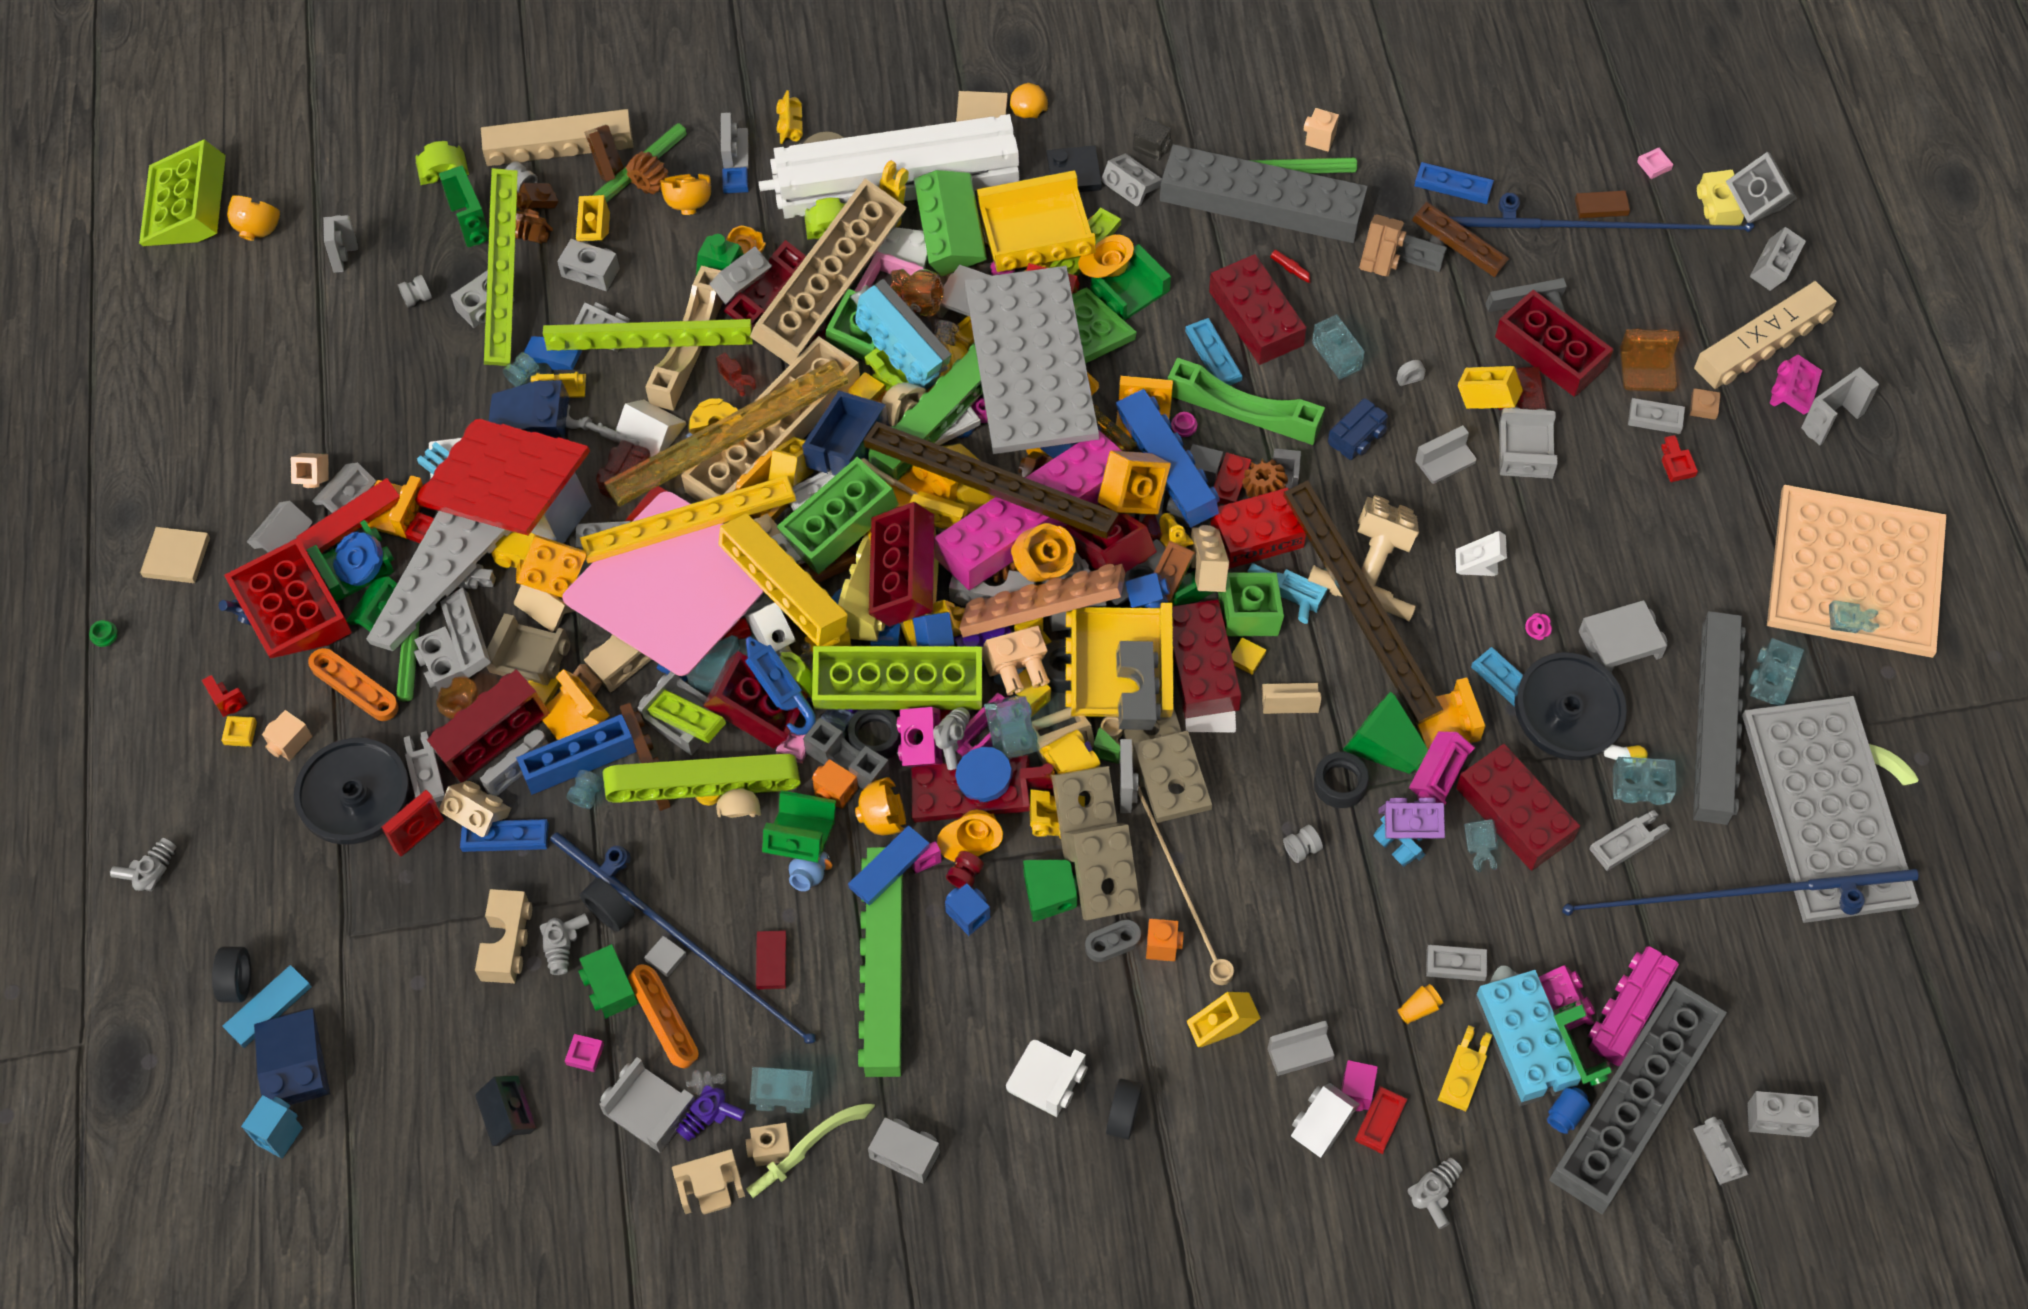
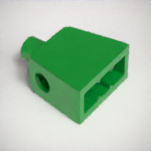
(718, 253)
(1050, 887)

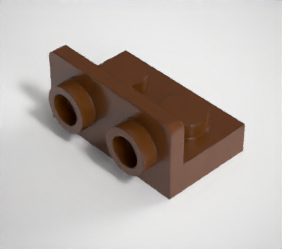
(604, 152)

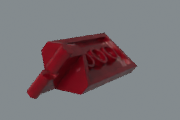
(939, 797)

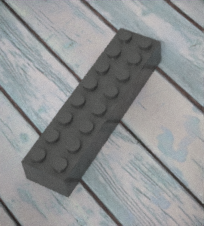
(1263, 193)
(1637, 1097)

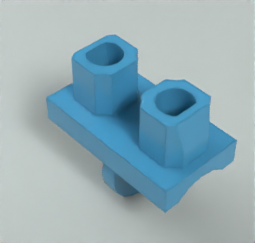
(1406, 852)

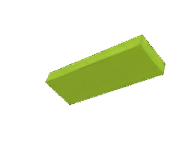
(686, 716)

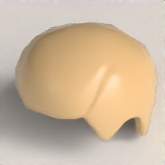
(738, 803)

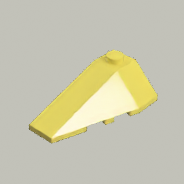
(855, 597)

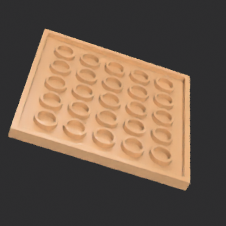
(1858, 555)

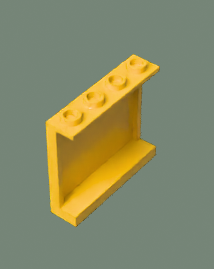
(1035, 221)
(1093, 656)

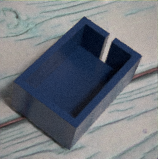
(841, 432)

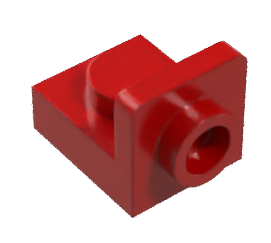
(225, 701)

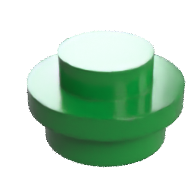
(103, 633)

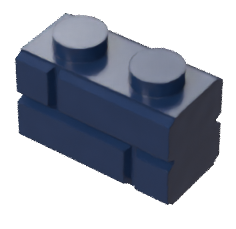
(1358, 429)

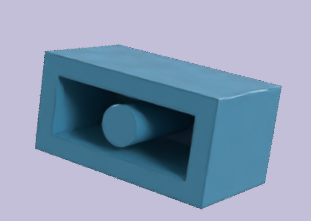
(272, 1125)

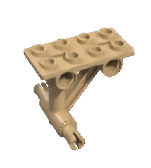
(1388, 529)

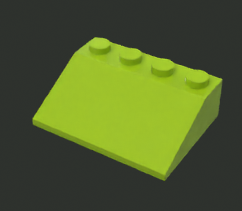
(183, 196)

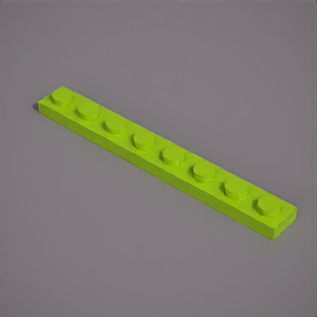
(500, 267)
(647, 334)

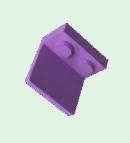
(1413, 820)

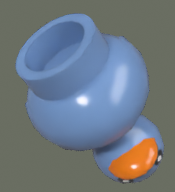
(808, 873)

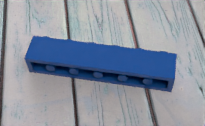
(1153, 435)

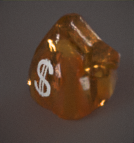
(920, 291)

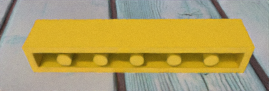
(783, 579)

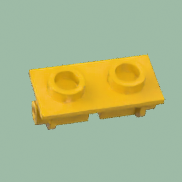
(788, 111)
(574, 382)
(1172, 531)

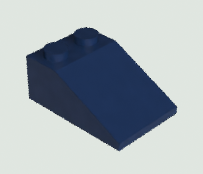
(532, 407)
(290, 1058)

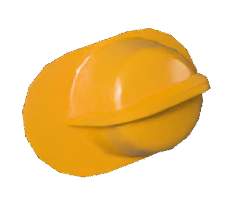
(1110, 258)
(974, 833)

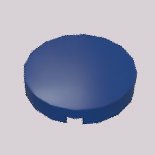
(358, 558)
(984, 774)

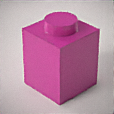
(1359, 1083)

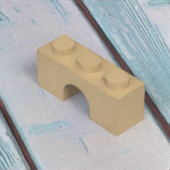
(1209, 559)
(502, 959)

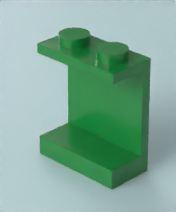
(1135, 288)
(325, 567)
(800, 826)
(1567, 1014)

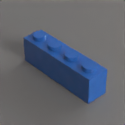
(576, 752)

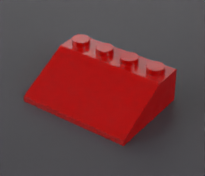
(287, 601)

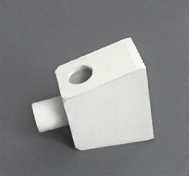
(770, 620)

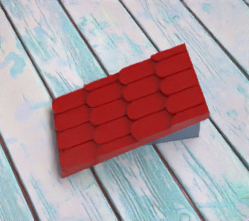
(511, 481)

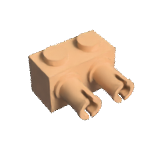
(1014, 651)

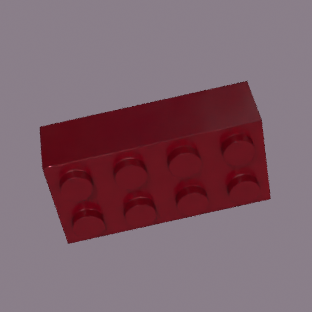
(1257, 309)
(1553, 343)
(901, 564)
(1203, 660)
(488, 725)
(1519, 805)

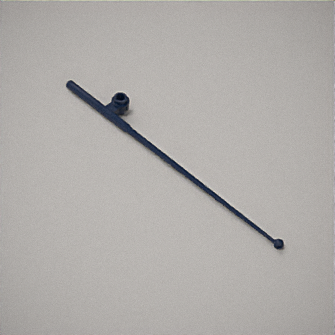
(1510, 221)
(607, 873)
(1850, 900)

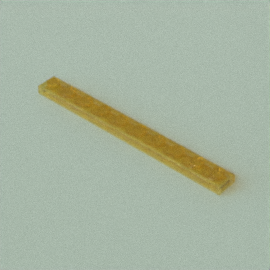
(726, 432)

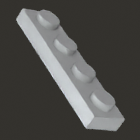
(465, 632)

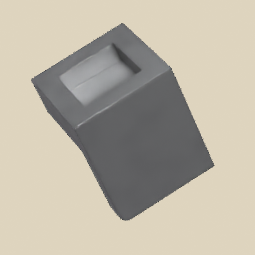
(1291, 462)

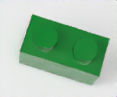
(608, 982)

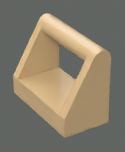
(1082, 726)

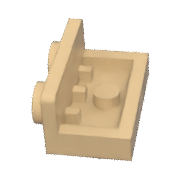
(473, 807)

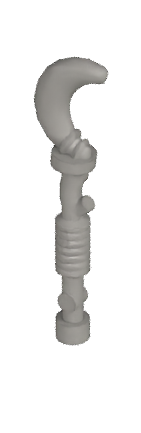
(586, 423)

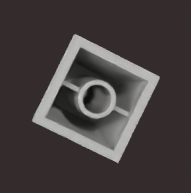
(1761, 189)

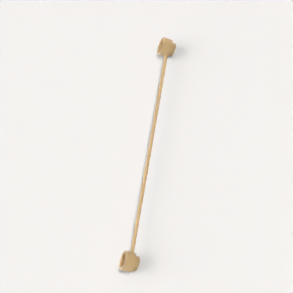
(1221, 970)

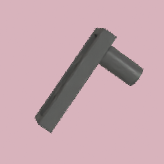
(1422, 252)
(1508, 298)

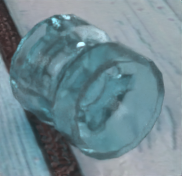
(521, 369)
(584, 790)

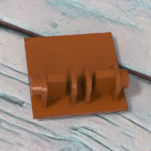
(531, 226)

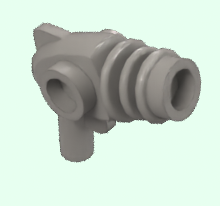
(949, 732)
(149, 869)
(557, 941)
(1433, 1188)

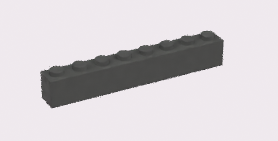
(1718, 719)

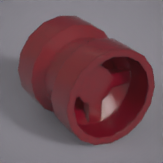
(965, 869)

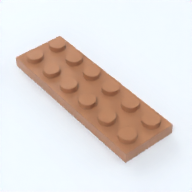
(1043, 600)

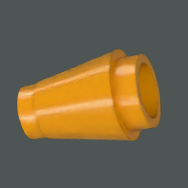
(1420, 1004)

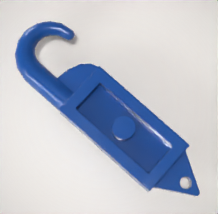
(778, 682)

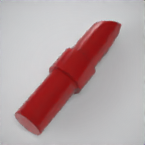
(1290, 266)

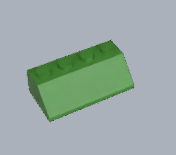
(950, 220)
(837, 515)

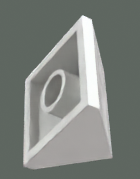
(649, 425)

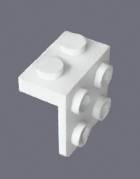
(1047, 1077)

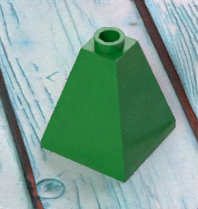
(1389, 738)

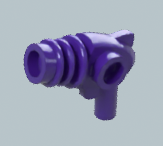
(706, 1109)

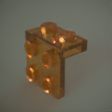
(1649, 360)

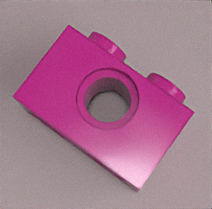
(908, 724)

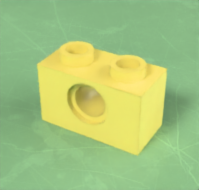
(1718, 199)

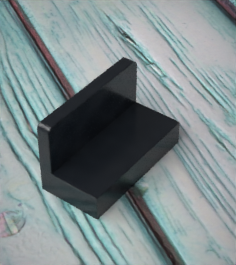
(504, 1109)

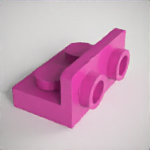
(1796, 384)
(1563, 988)

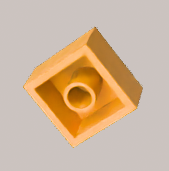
(1134, 482)

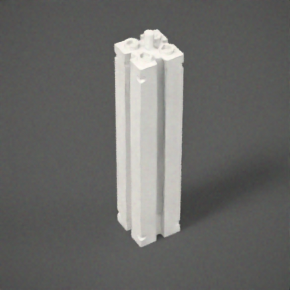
(839, 166)

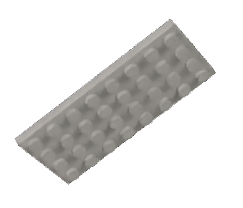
(1030, 360)
(1827, 803)

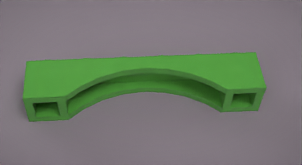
(1287, 417)

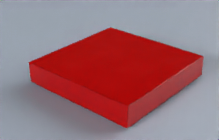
(413, 823)

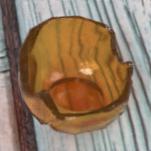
(457, 696)

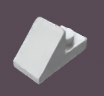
(1482, 555)

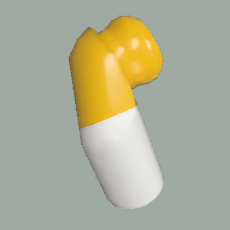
(1631, 751)

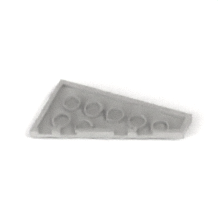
(436, 569)

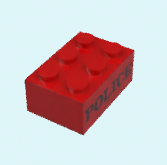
(1258, 528)

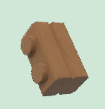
(1382, 245)

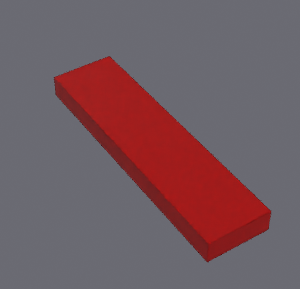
(348, 517)

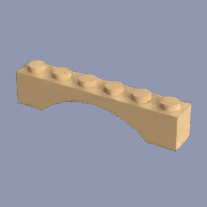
(674, 370)

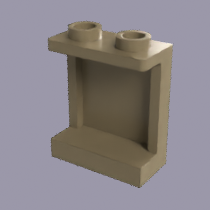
(528, 650)

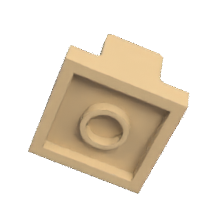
(709, 1181)

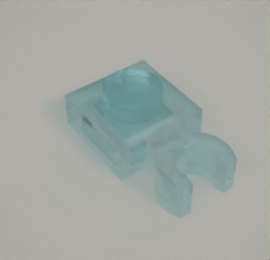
(1849, 618)
(1482, 839)

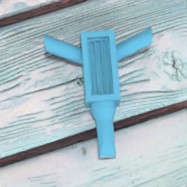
(1298, 590)

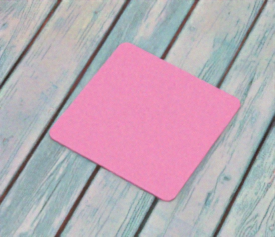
(667, 596)

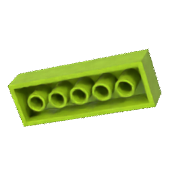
(897, 677)

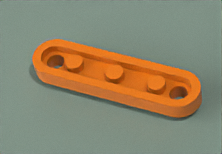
(353, 684)
(663, 1016)

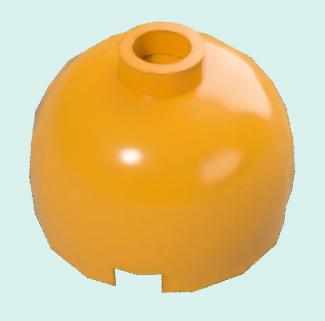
(686, 192)
(252, 218)
(880, 808)

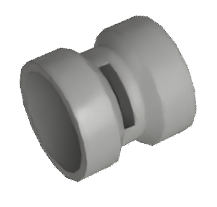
(523, 175)
(414, 291)
(1303, 843)

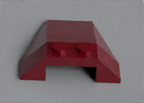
(759, 296)

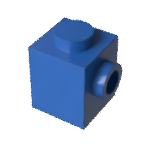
(1147, 591)
(933, 630)
(967, 908)

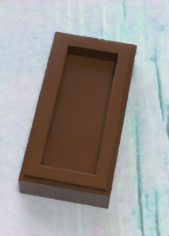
(1602, 204)

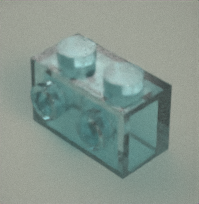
(1011, 726)
(781, 1088)

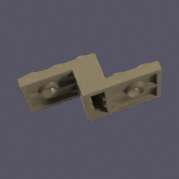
(1165, 761)
(1096, 842)

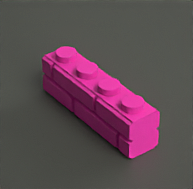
(1633, 1005)

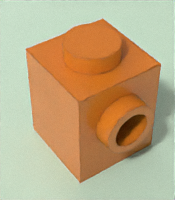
(834, 783)
(1163, 940)

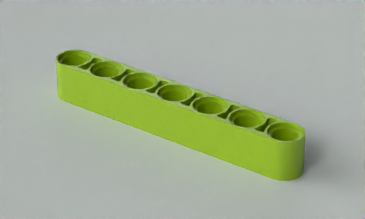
(700, 777)

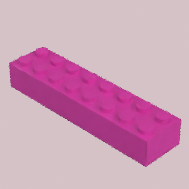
(984, 539)

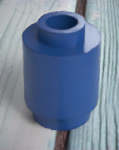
(1568, 1110)

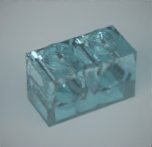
(1338, 346)
(1778, 673)
(1644, 773)

